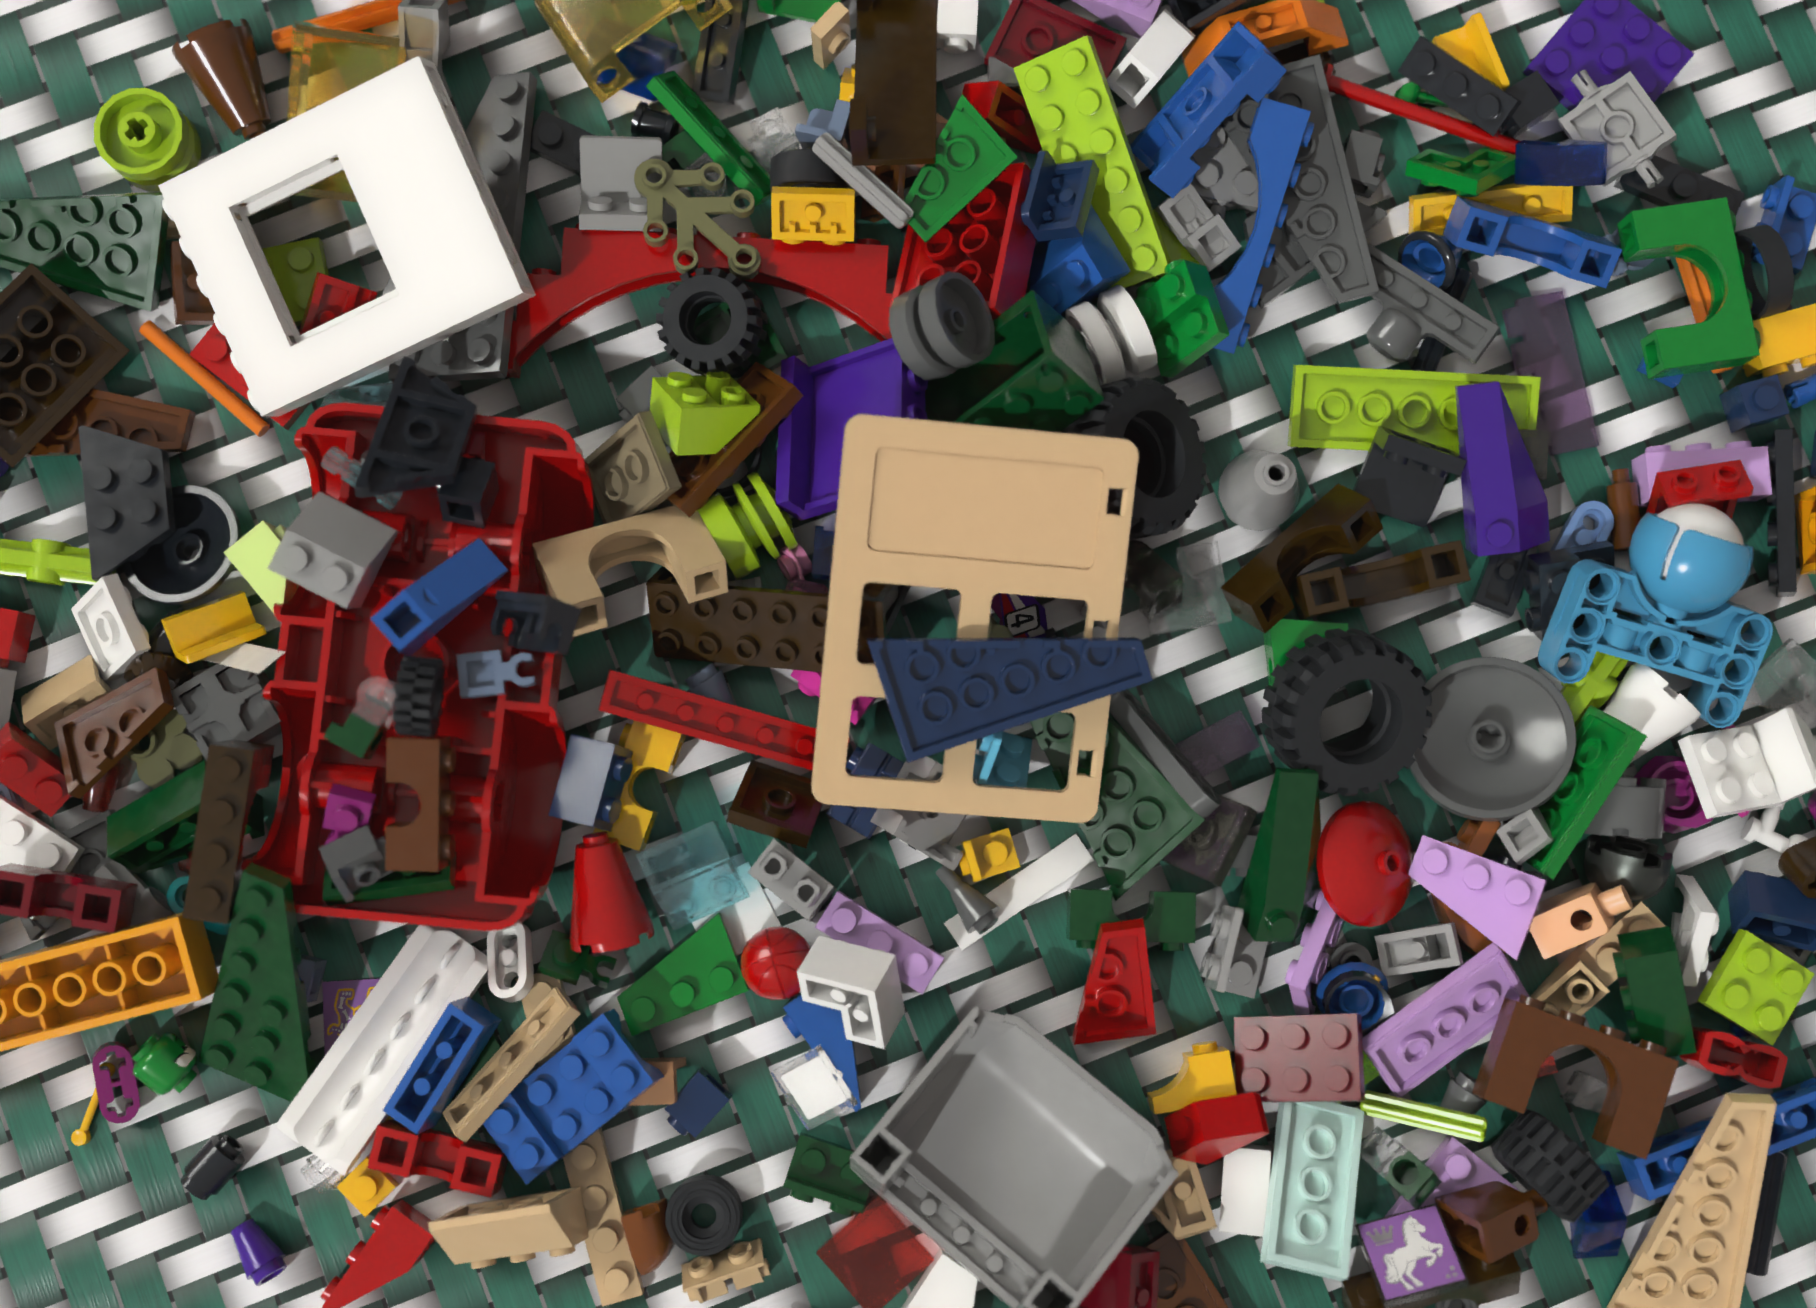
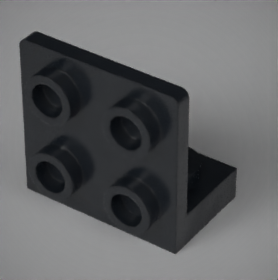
(1405, 475)

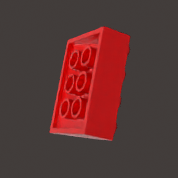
(981, 242)

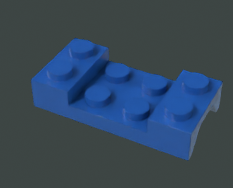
(1211, 93)
(570, 1097)

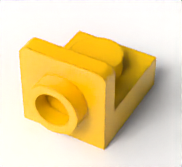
(988, 855)

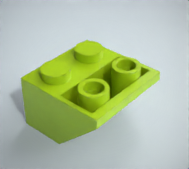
(700, 411)

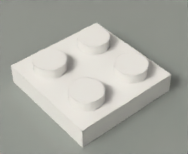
(110, 626)

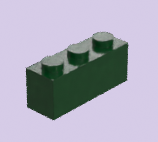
(1654, 990)

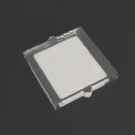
(814, 1088)

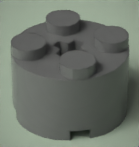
(1632, 809)

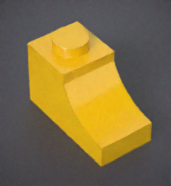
(1203, 1076)

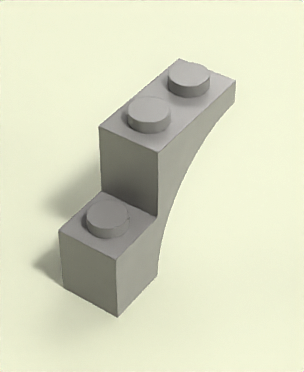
(424, 29)

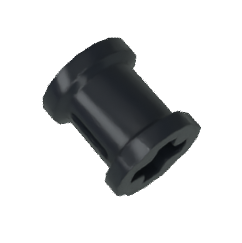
(653, 123)

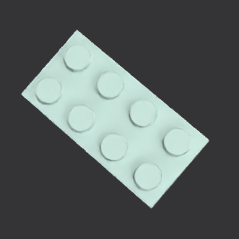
(1313, 1188)

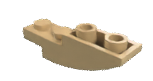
(1590, 968)

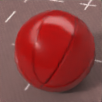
(772, 962)

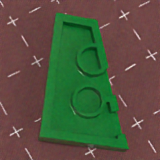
(966, 162)

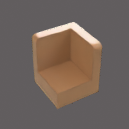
(665, 1090)

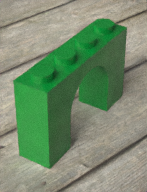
(1705, 237)

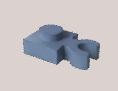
(486, 673)

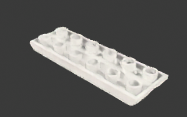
(349, 1088)

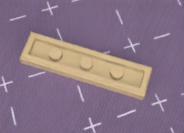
(510, 1064)

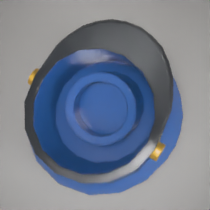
(1359, 990)

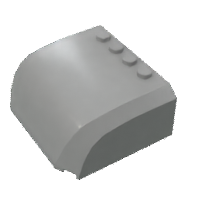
(1016, 1162)

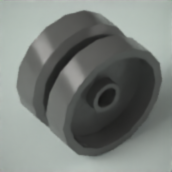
(942, 326)

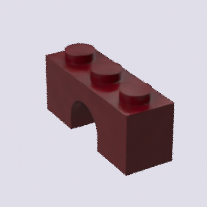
(82, 898)

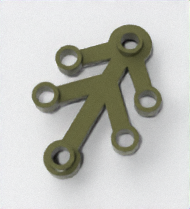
(694, 212)

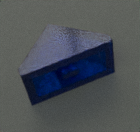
(1600, 1227)

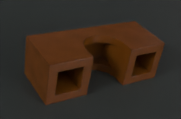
(426, 767)

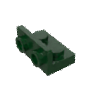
(824, 1173)

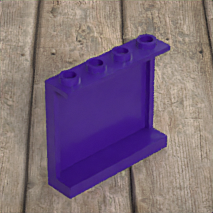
(812, 436)

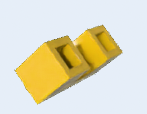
(651, 749)

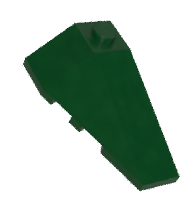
(1283, 868)

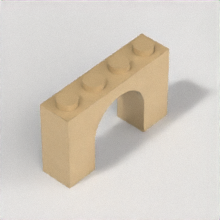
(663, 536)

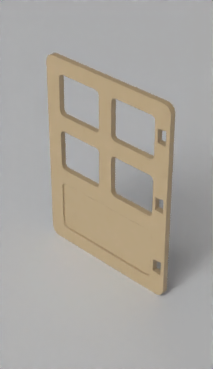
(983, 518)

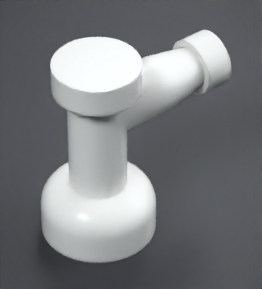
(1763, 831)

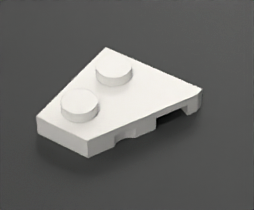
(1693, 929)

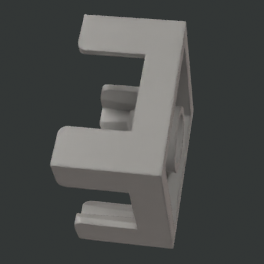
(923, 830)

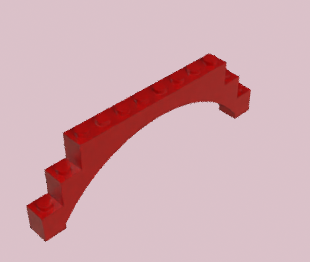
(614, 263)

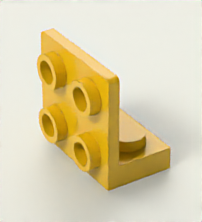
(813, 214)

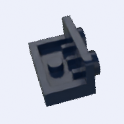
(1059, 197)

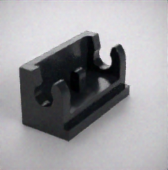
(537, 620)

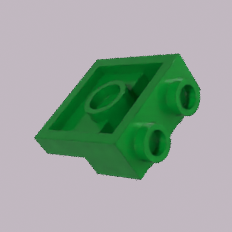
(1181, 315)

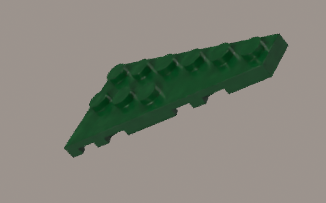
(1137, 810)
(259, 1004)

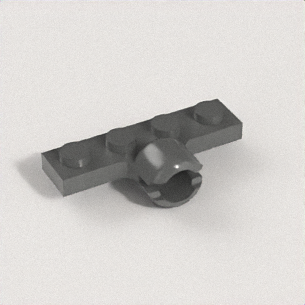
(1422, 310)

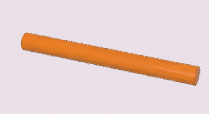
(204, 378)

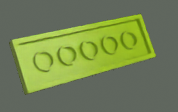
(1081, 123)
(1348, 404)

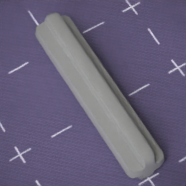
(863, 181)

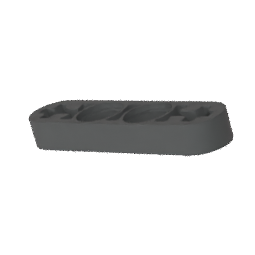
(1164, 753)

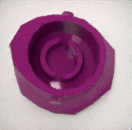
(1681, 800)

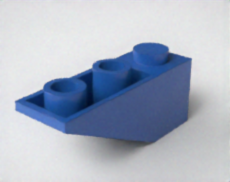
(438, 597)
(825, 1027)

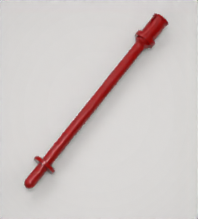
(1417, 113)

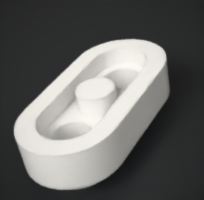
(508, 963)

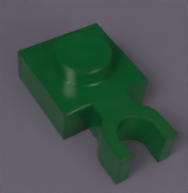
(566, 965)

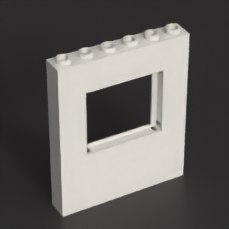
(421, 204)

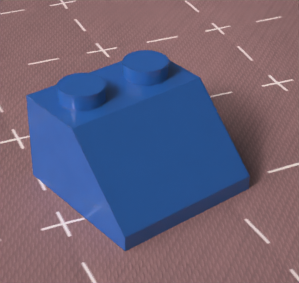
(1076, 268)

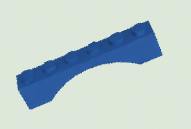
(1274, 144)

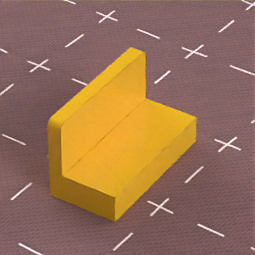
(1476, 49)
(212, 627)

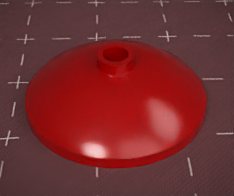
(1365, 863)

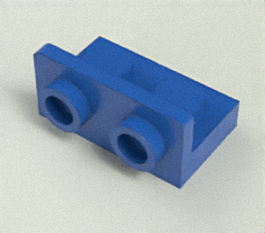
(1792, 215)

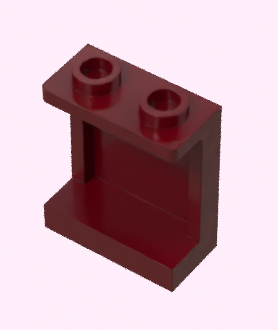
(1127, 1281)

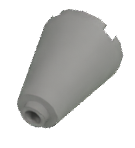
(1259, 490)

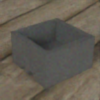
(226, 706)

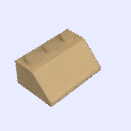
(512, 1228)

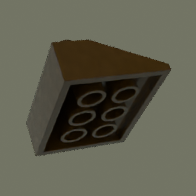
(47, 360)

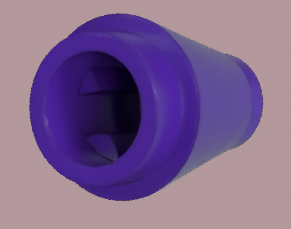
(258, 1253)

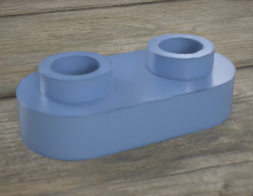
(1576, 534)

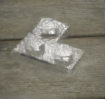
(1202, 597)

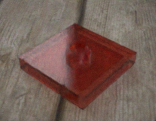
(875, 1255)

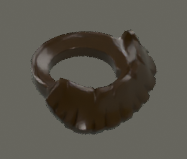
(176, 670)

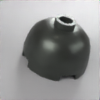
(1628, 864)

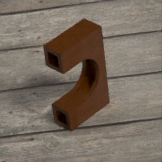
(1635, 1075)

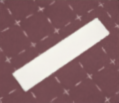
(246, 657)
(1028, 886)

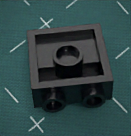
(1547, 576)

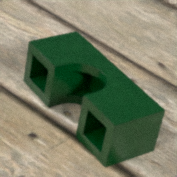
(1167, 920)

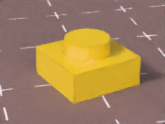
(367, 1187)

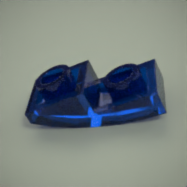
(1561, 163)

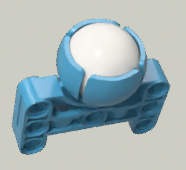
(1679, 581)

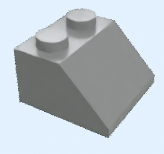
(333, 551)

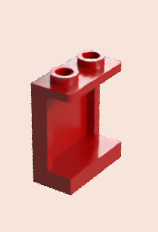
(1709, 484)

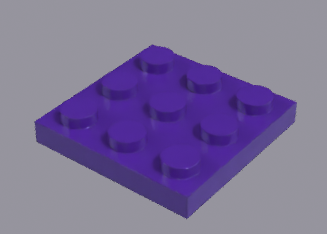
(1609, 42)

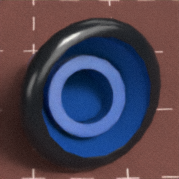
(1430, 257)

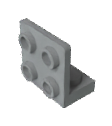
(608, 183)
(1235, 956)

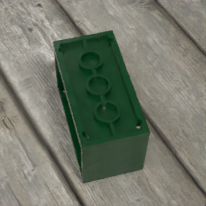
(1031, 379)

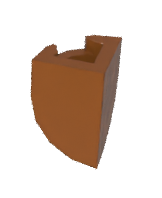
(647, 1235)

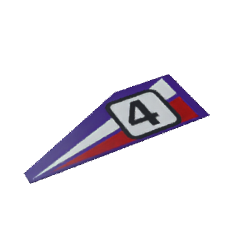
(1023, 615)

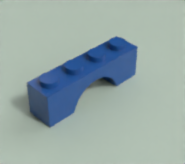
(1544, 243)

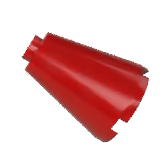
(605, 898)

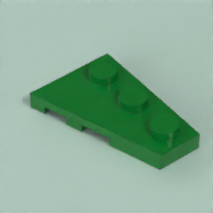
(686, 980)

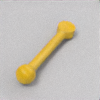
(82, 1136)

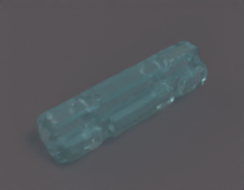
(337, 462)

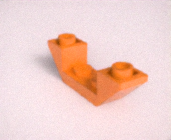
(1274, 25)

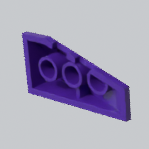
(1500, 487)

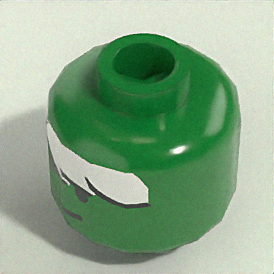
(164, 1063)

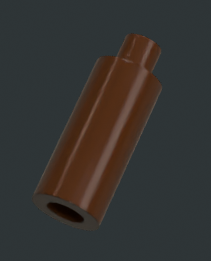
(1625, 507)

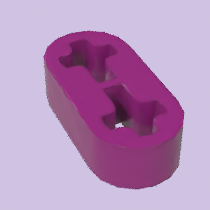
(105, 1084)

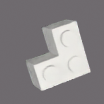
(859, 984)

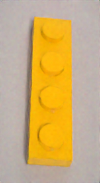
(1546, 203)

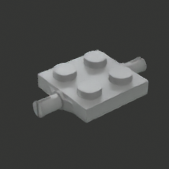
(1624, 119)
(1224, 176)

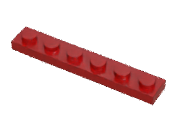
(708, 719)

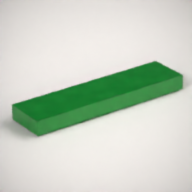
(711, 134)

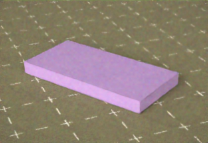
(1442, 1021)

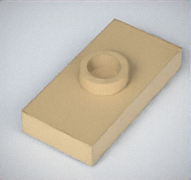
(830, 34)

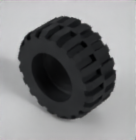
(1167, 449)
(1386, 737)

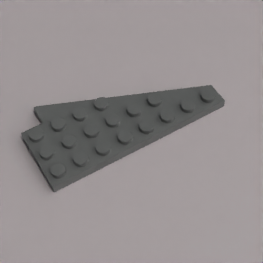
(501, 143)

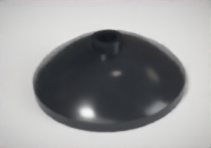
(201, 523)

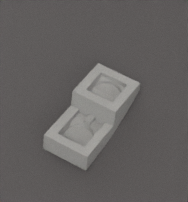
(1197, 228)
(1525, 834)

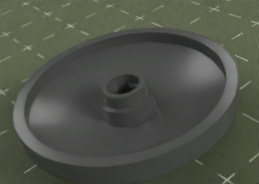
(1494, 739)

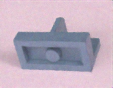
(826, 121)

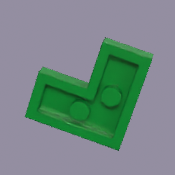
(1465, 175)

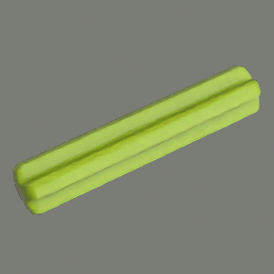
(1424, 1116)

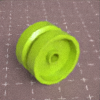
(146, 138)

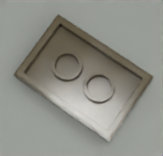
(632, 470)

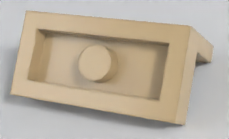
(61, 697)

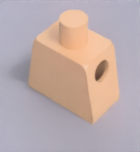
(1562, 925)

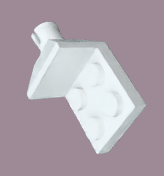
(1752, 764)

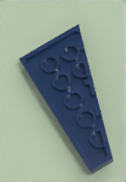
(975, 687)

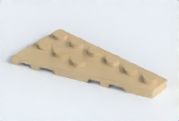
(1706, 1226)

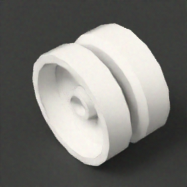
(1114, 335)

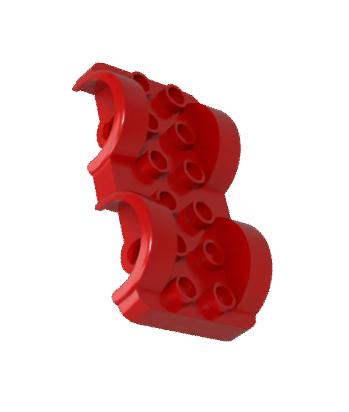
(504, 744)

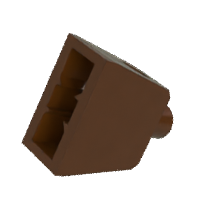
(1491, 1219)

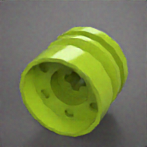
(747, 525)

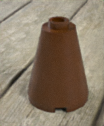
(228, 74)

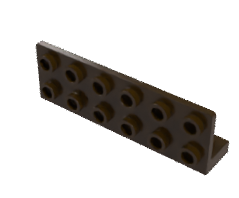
(894, 83)
(756, 624)

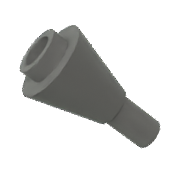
(973, 907)

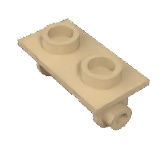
(706, 1275)

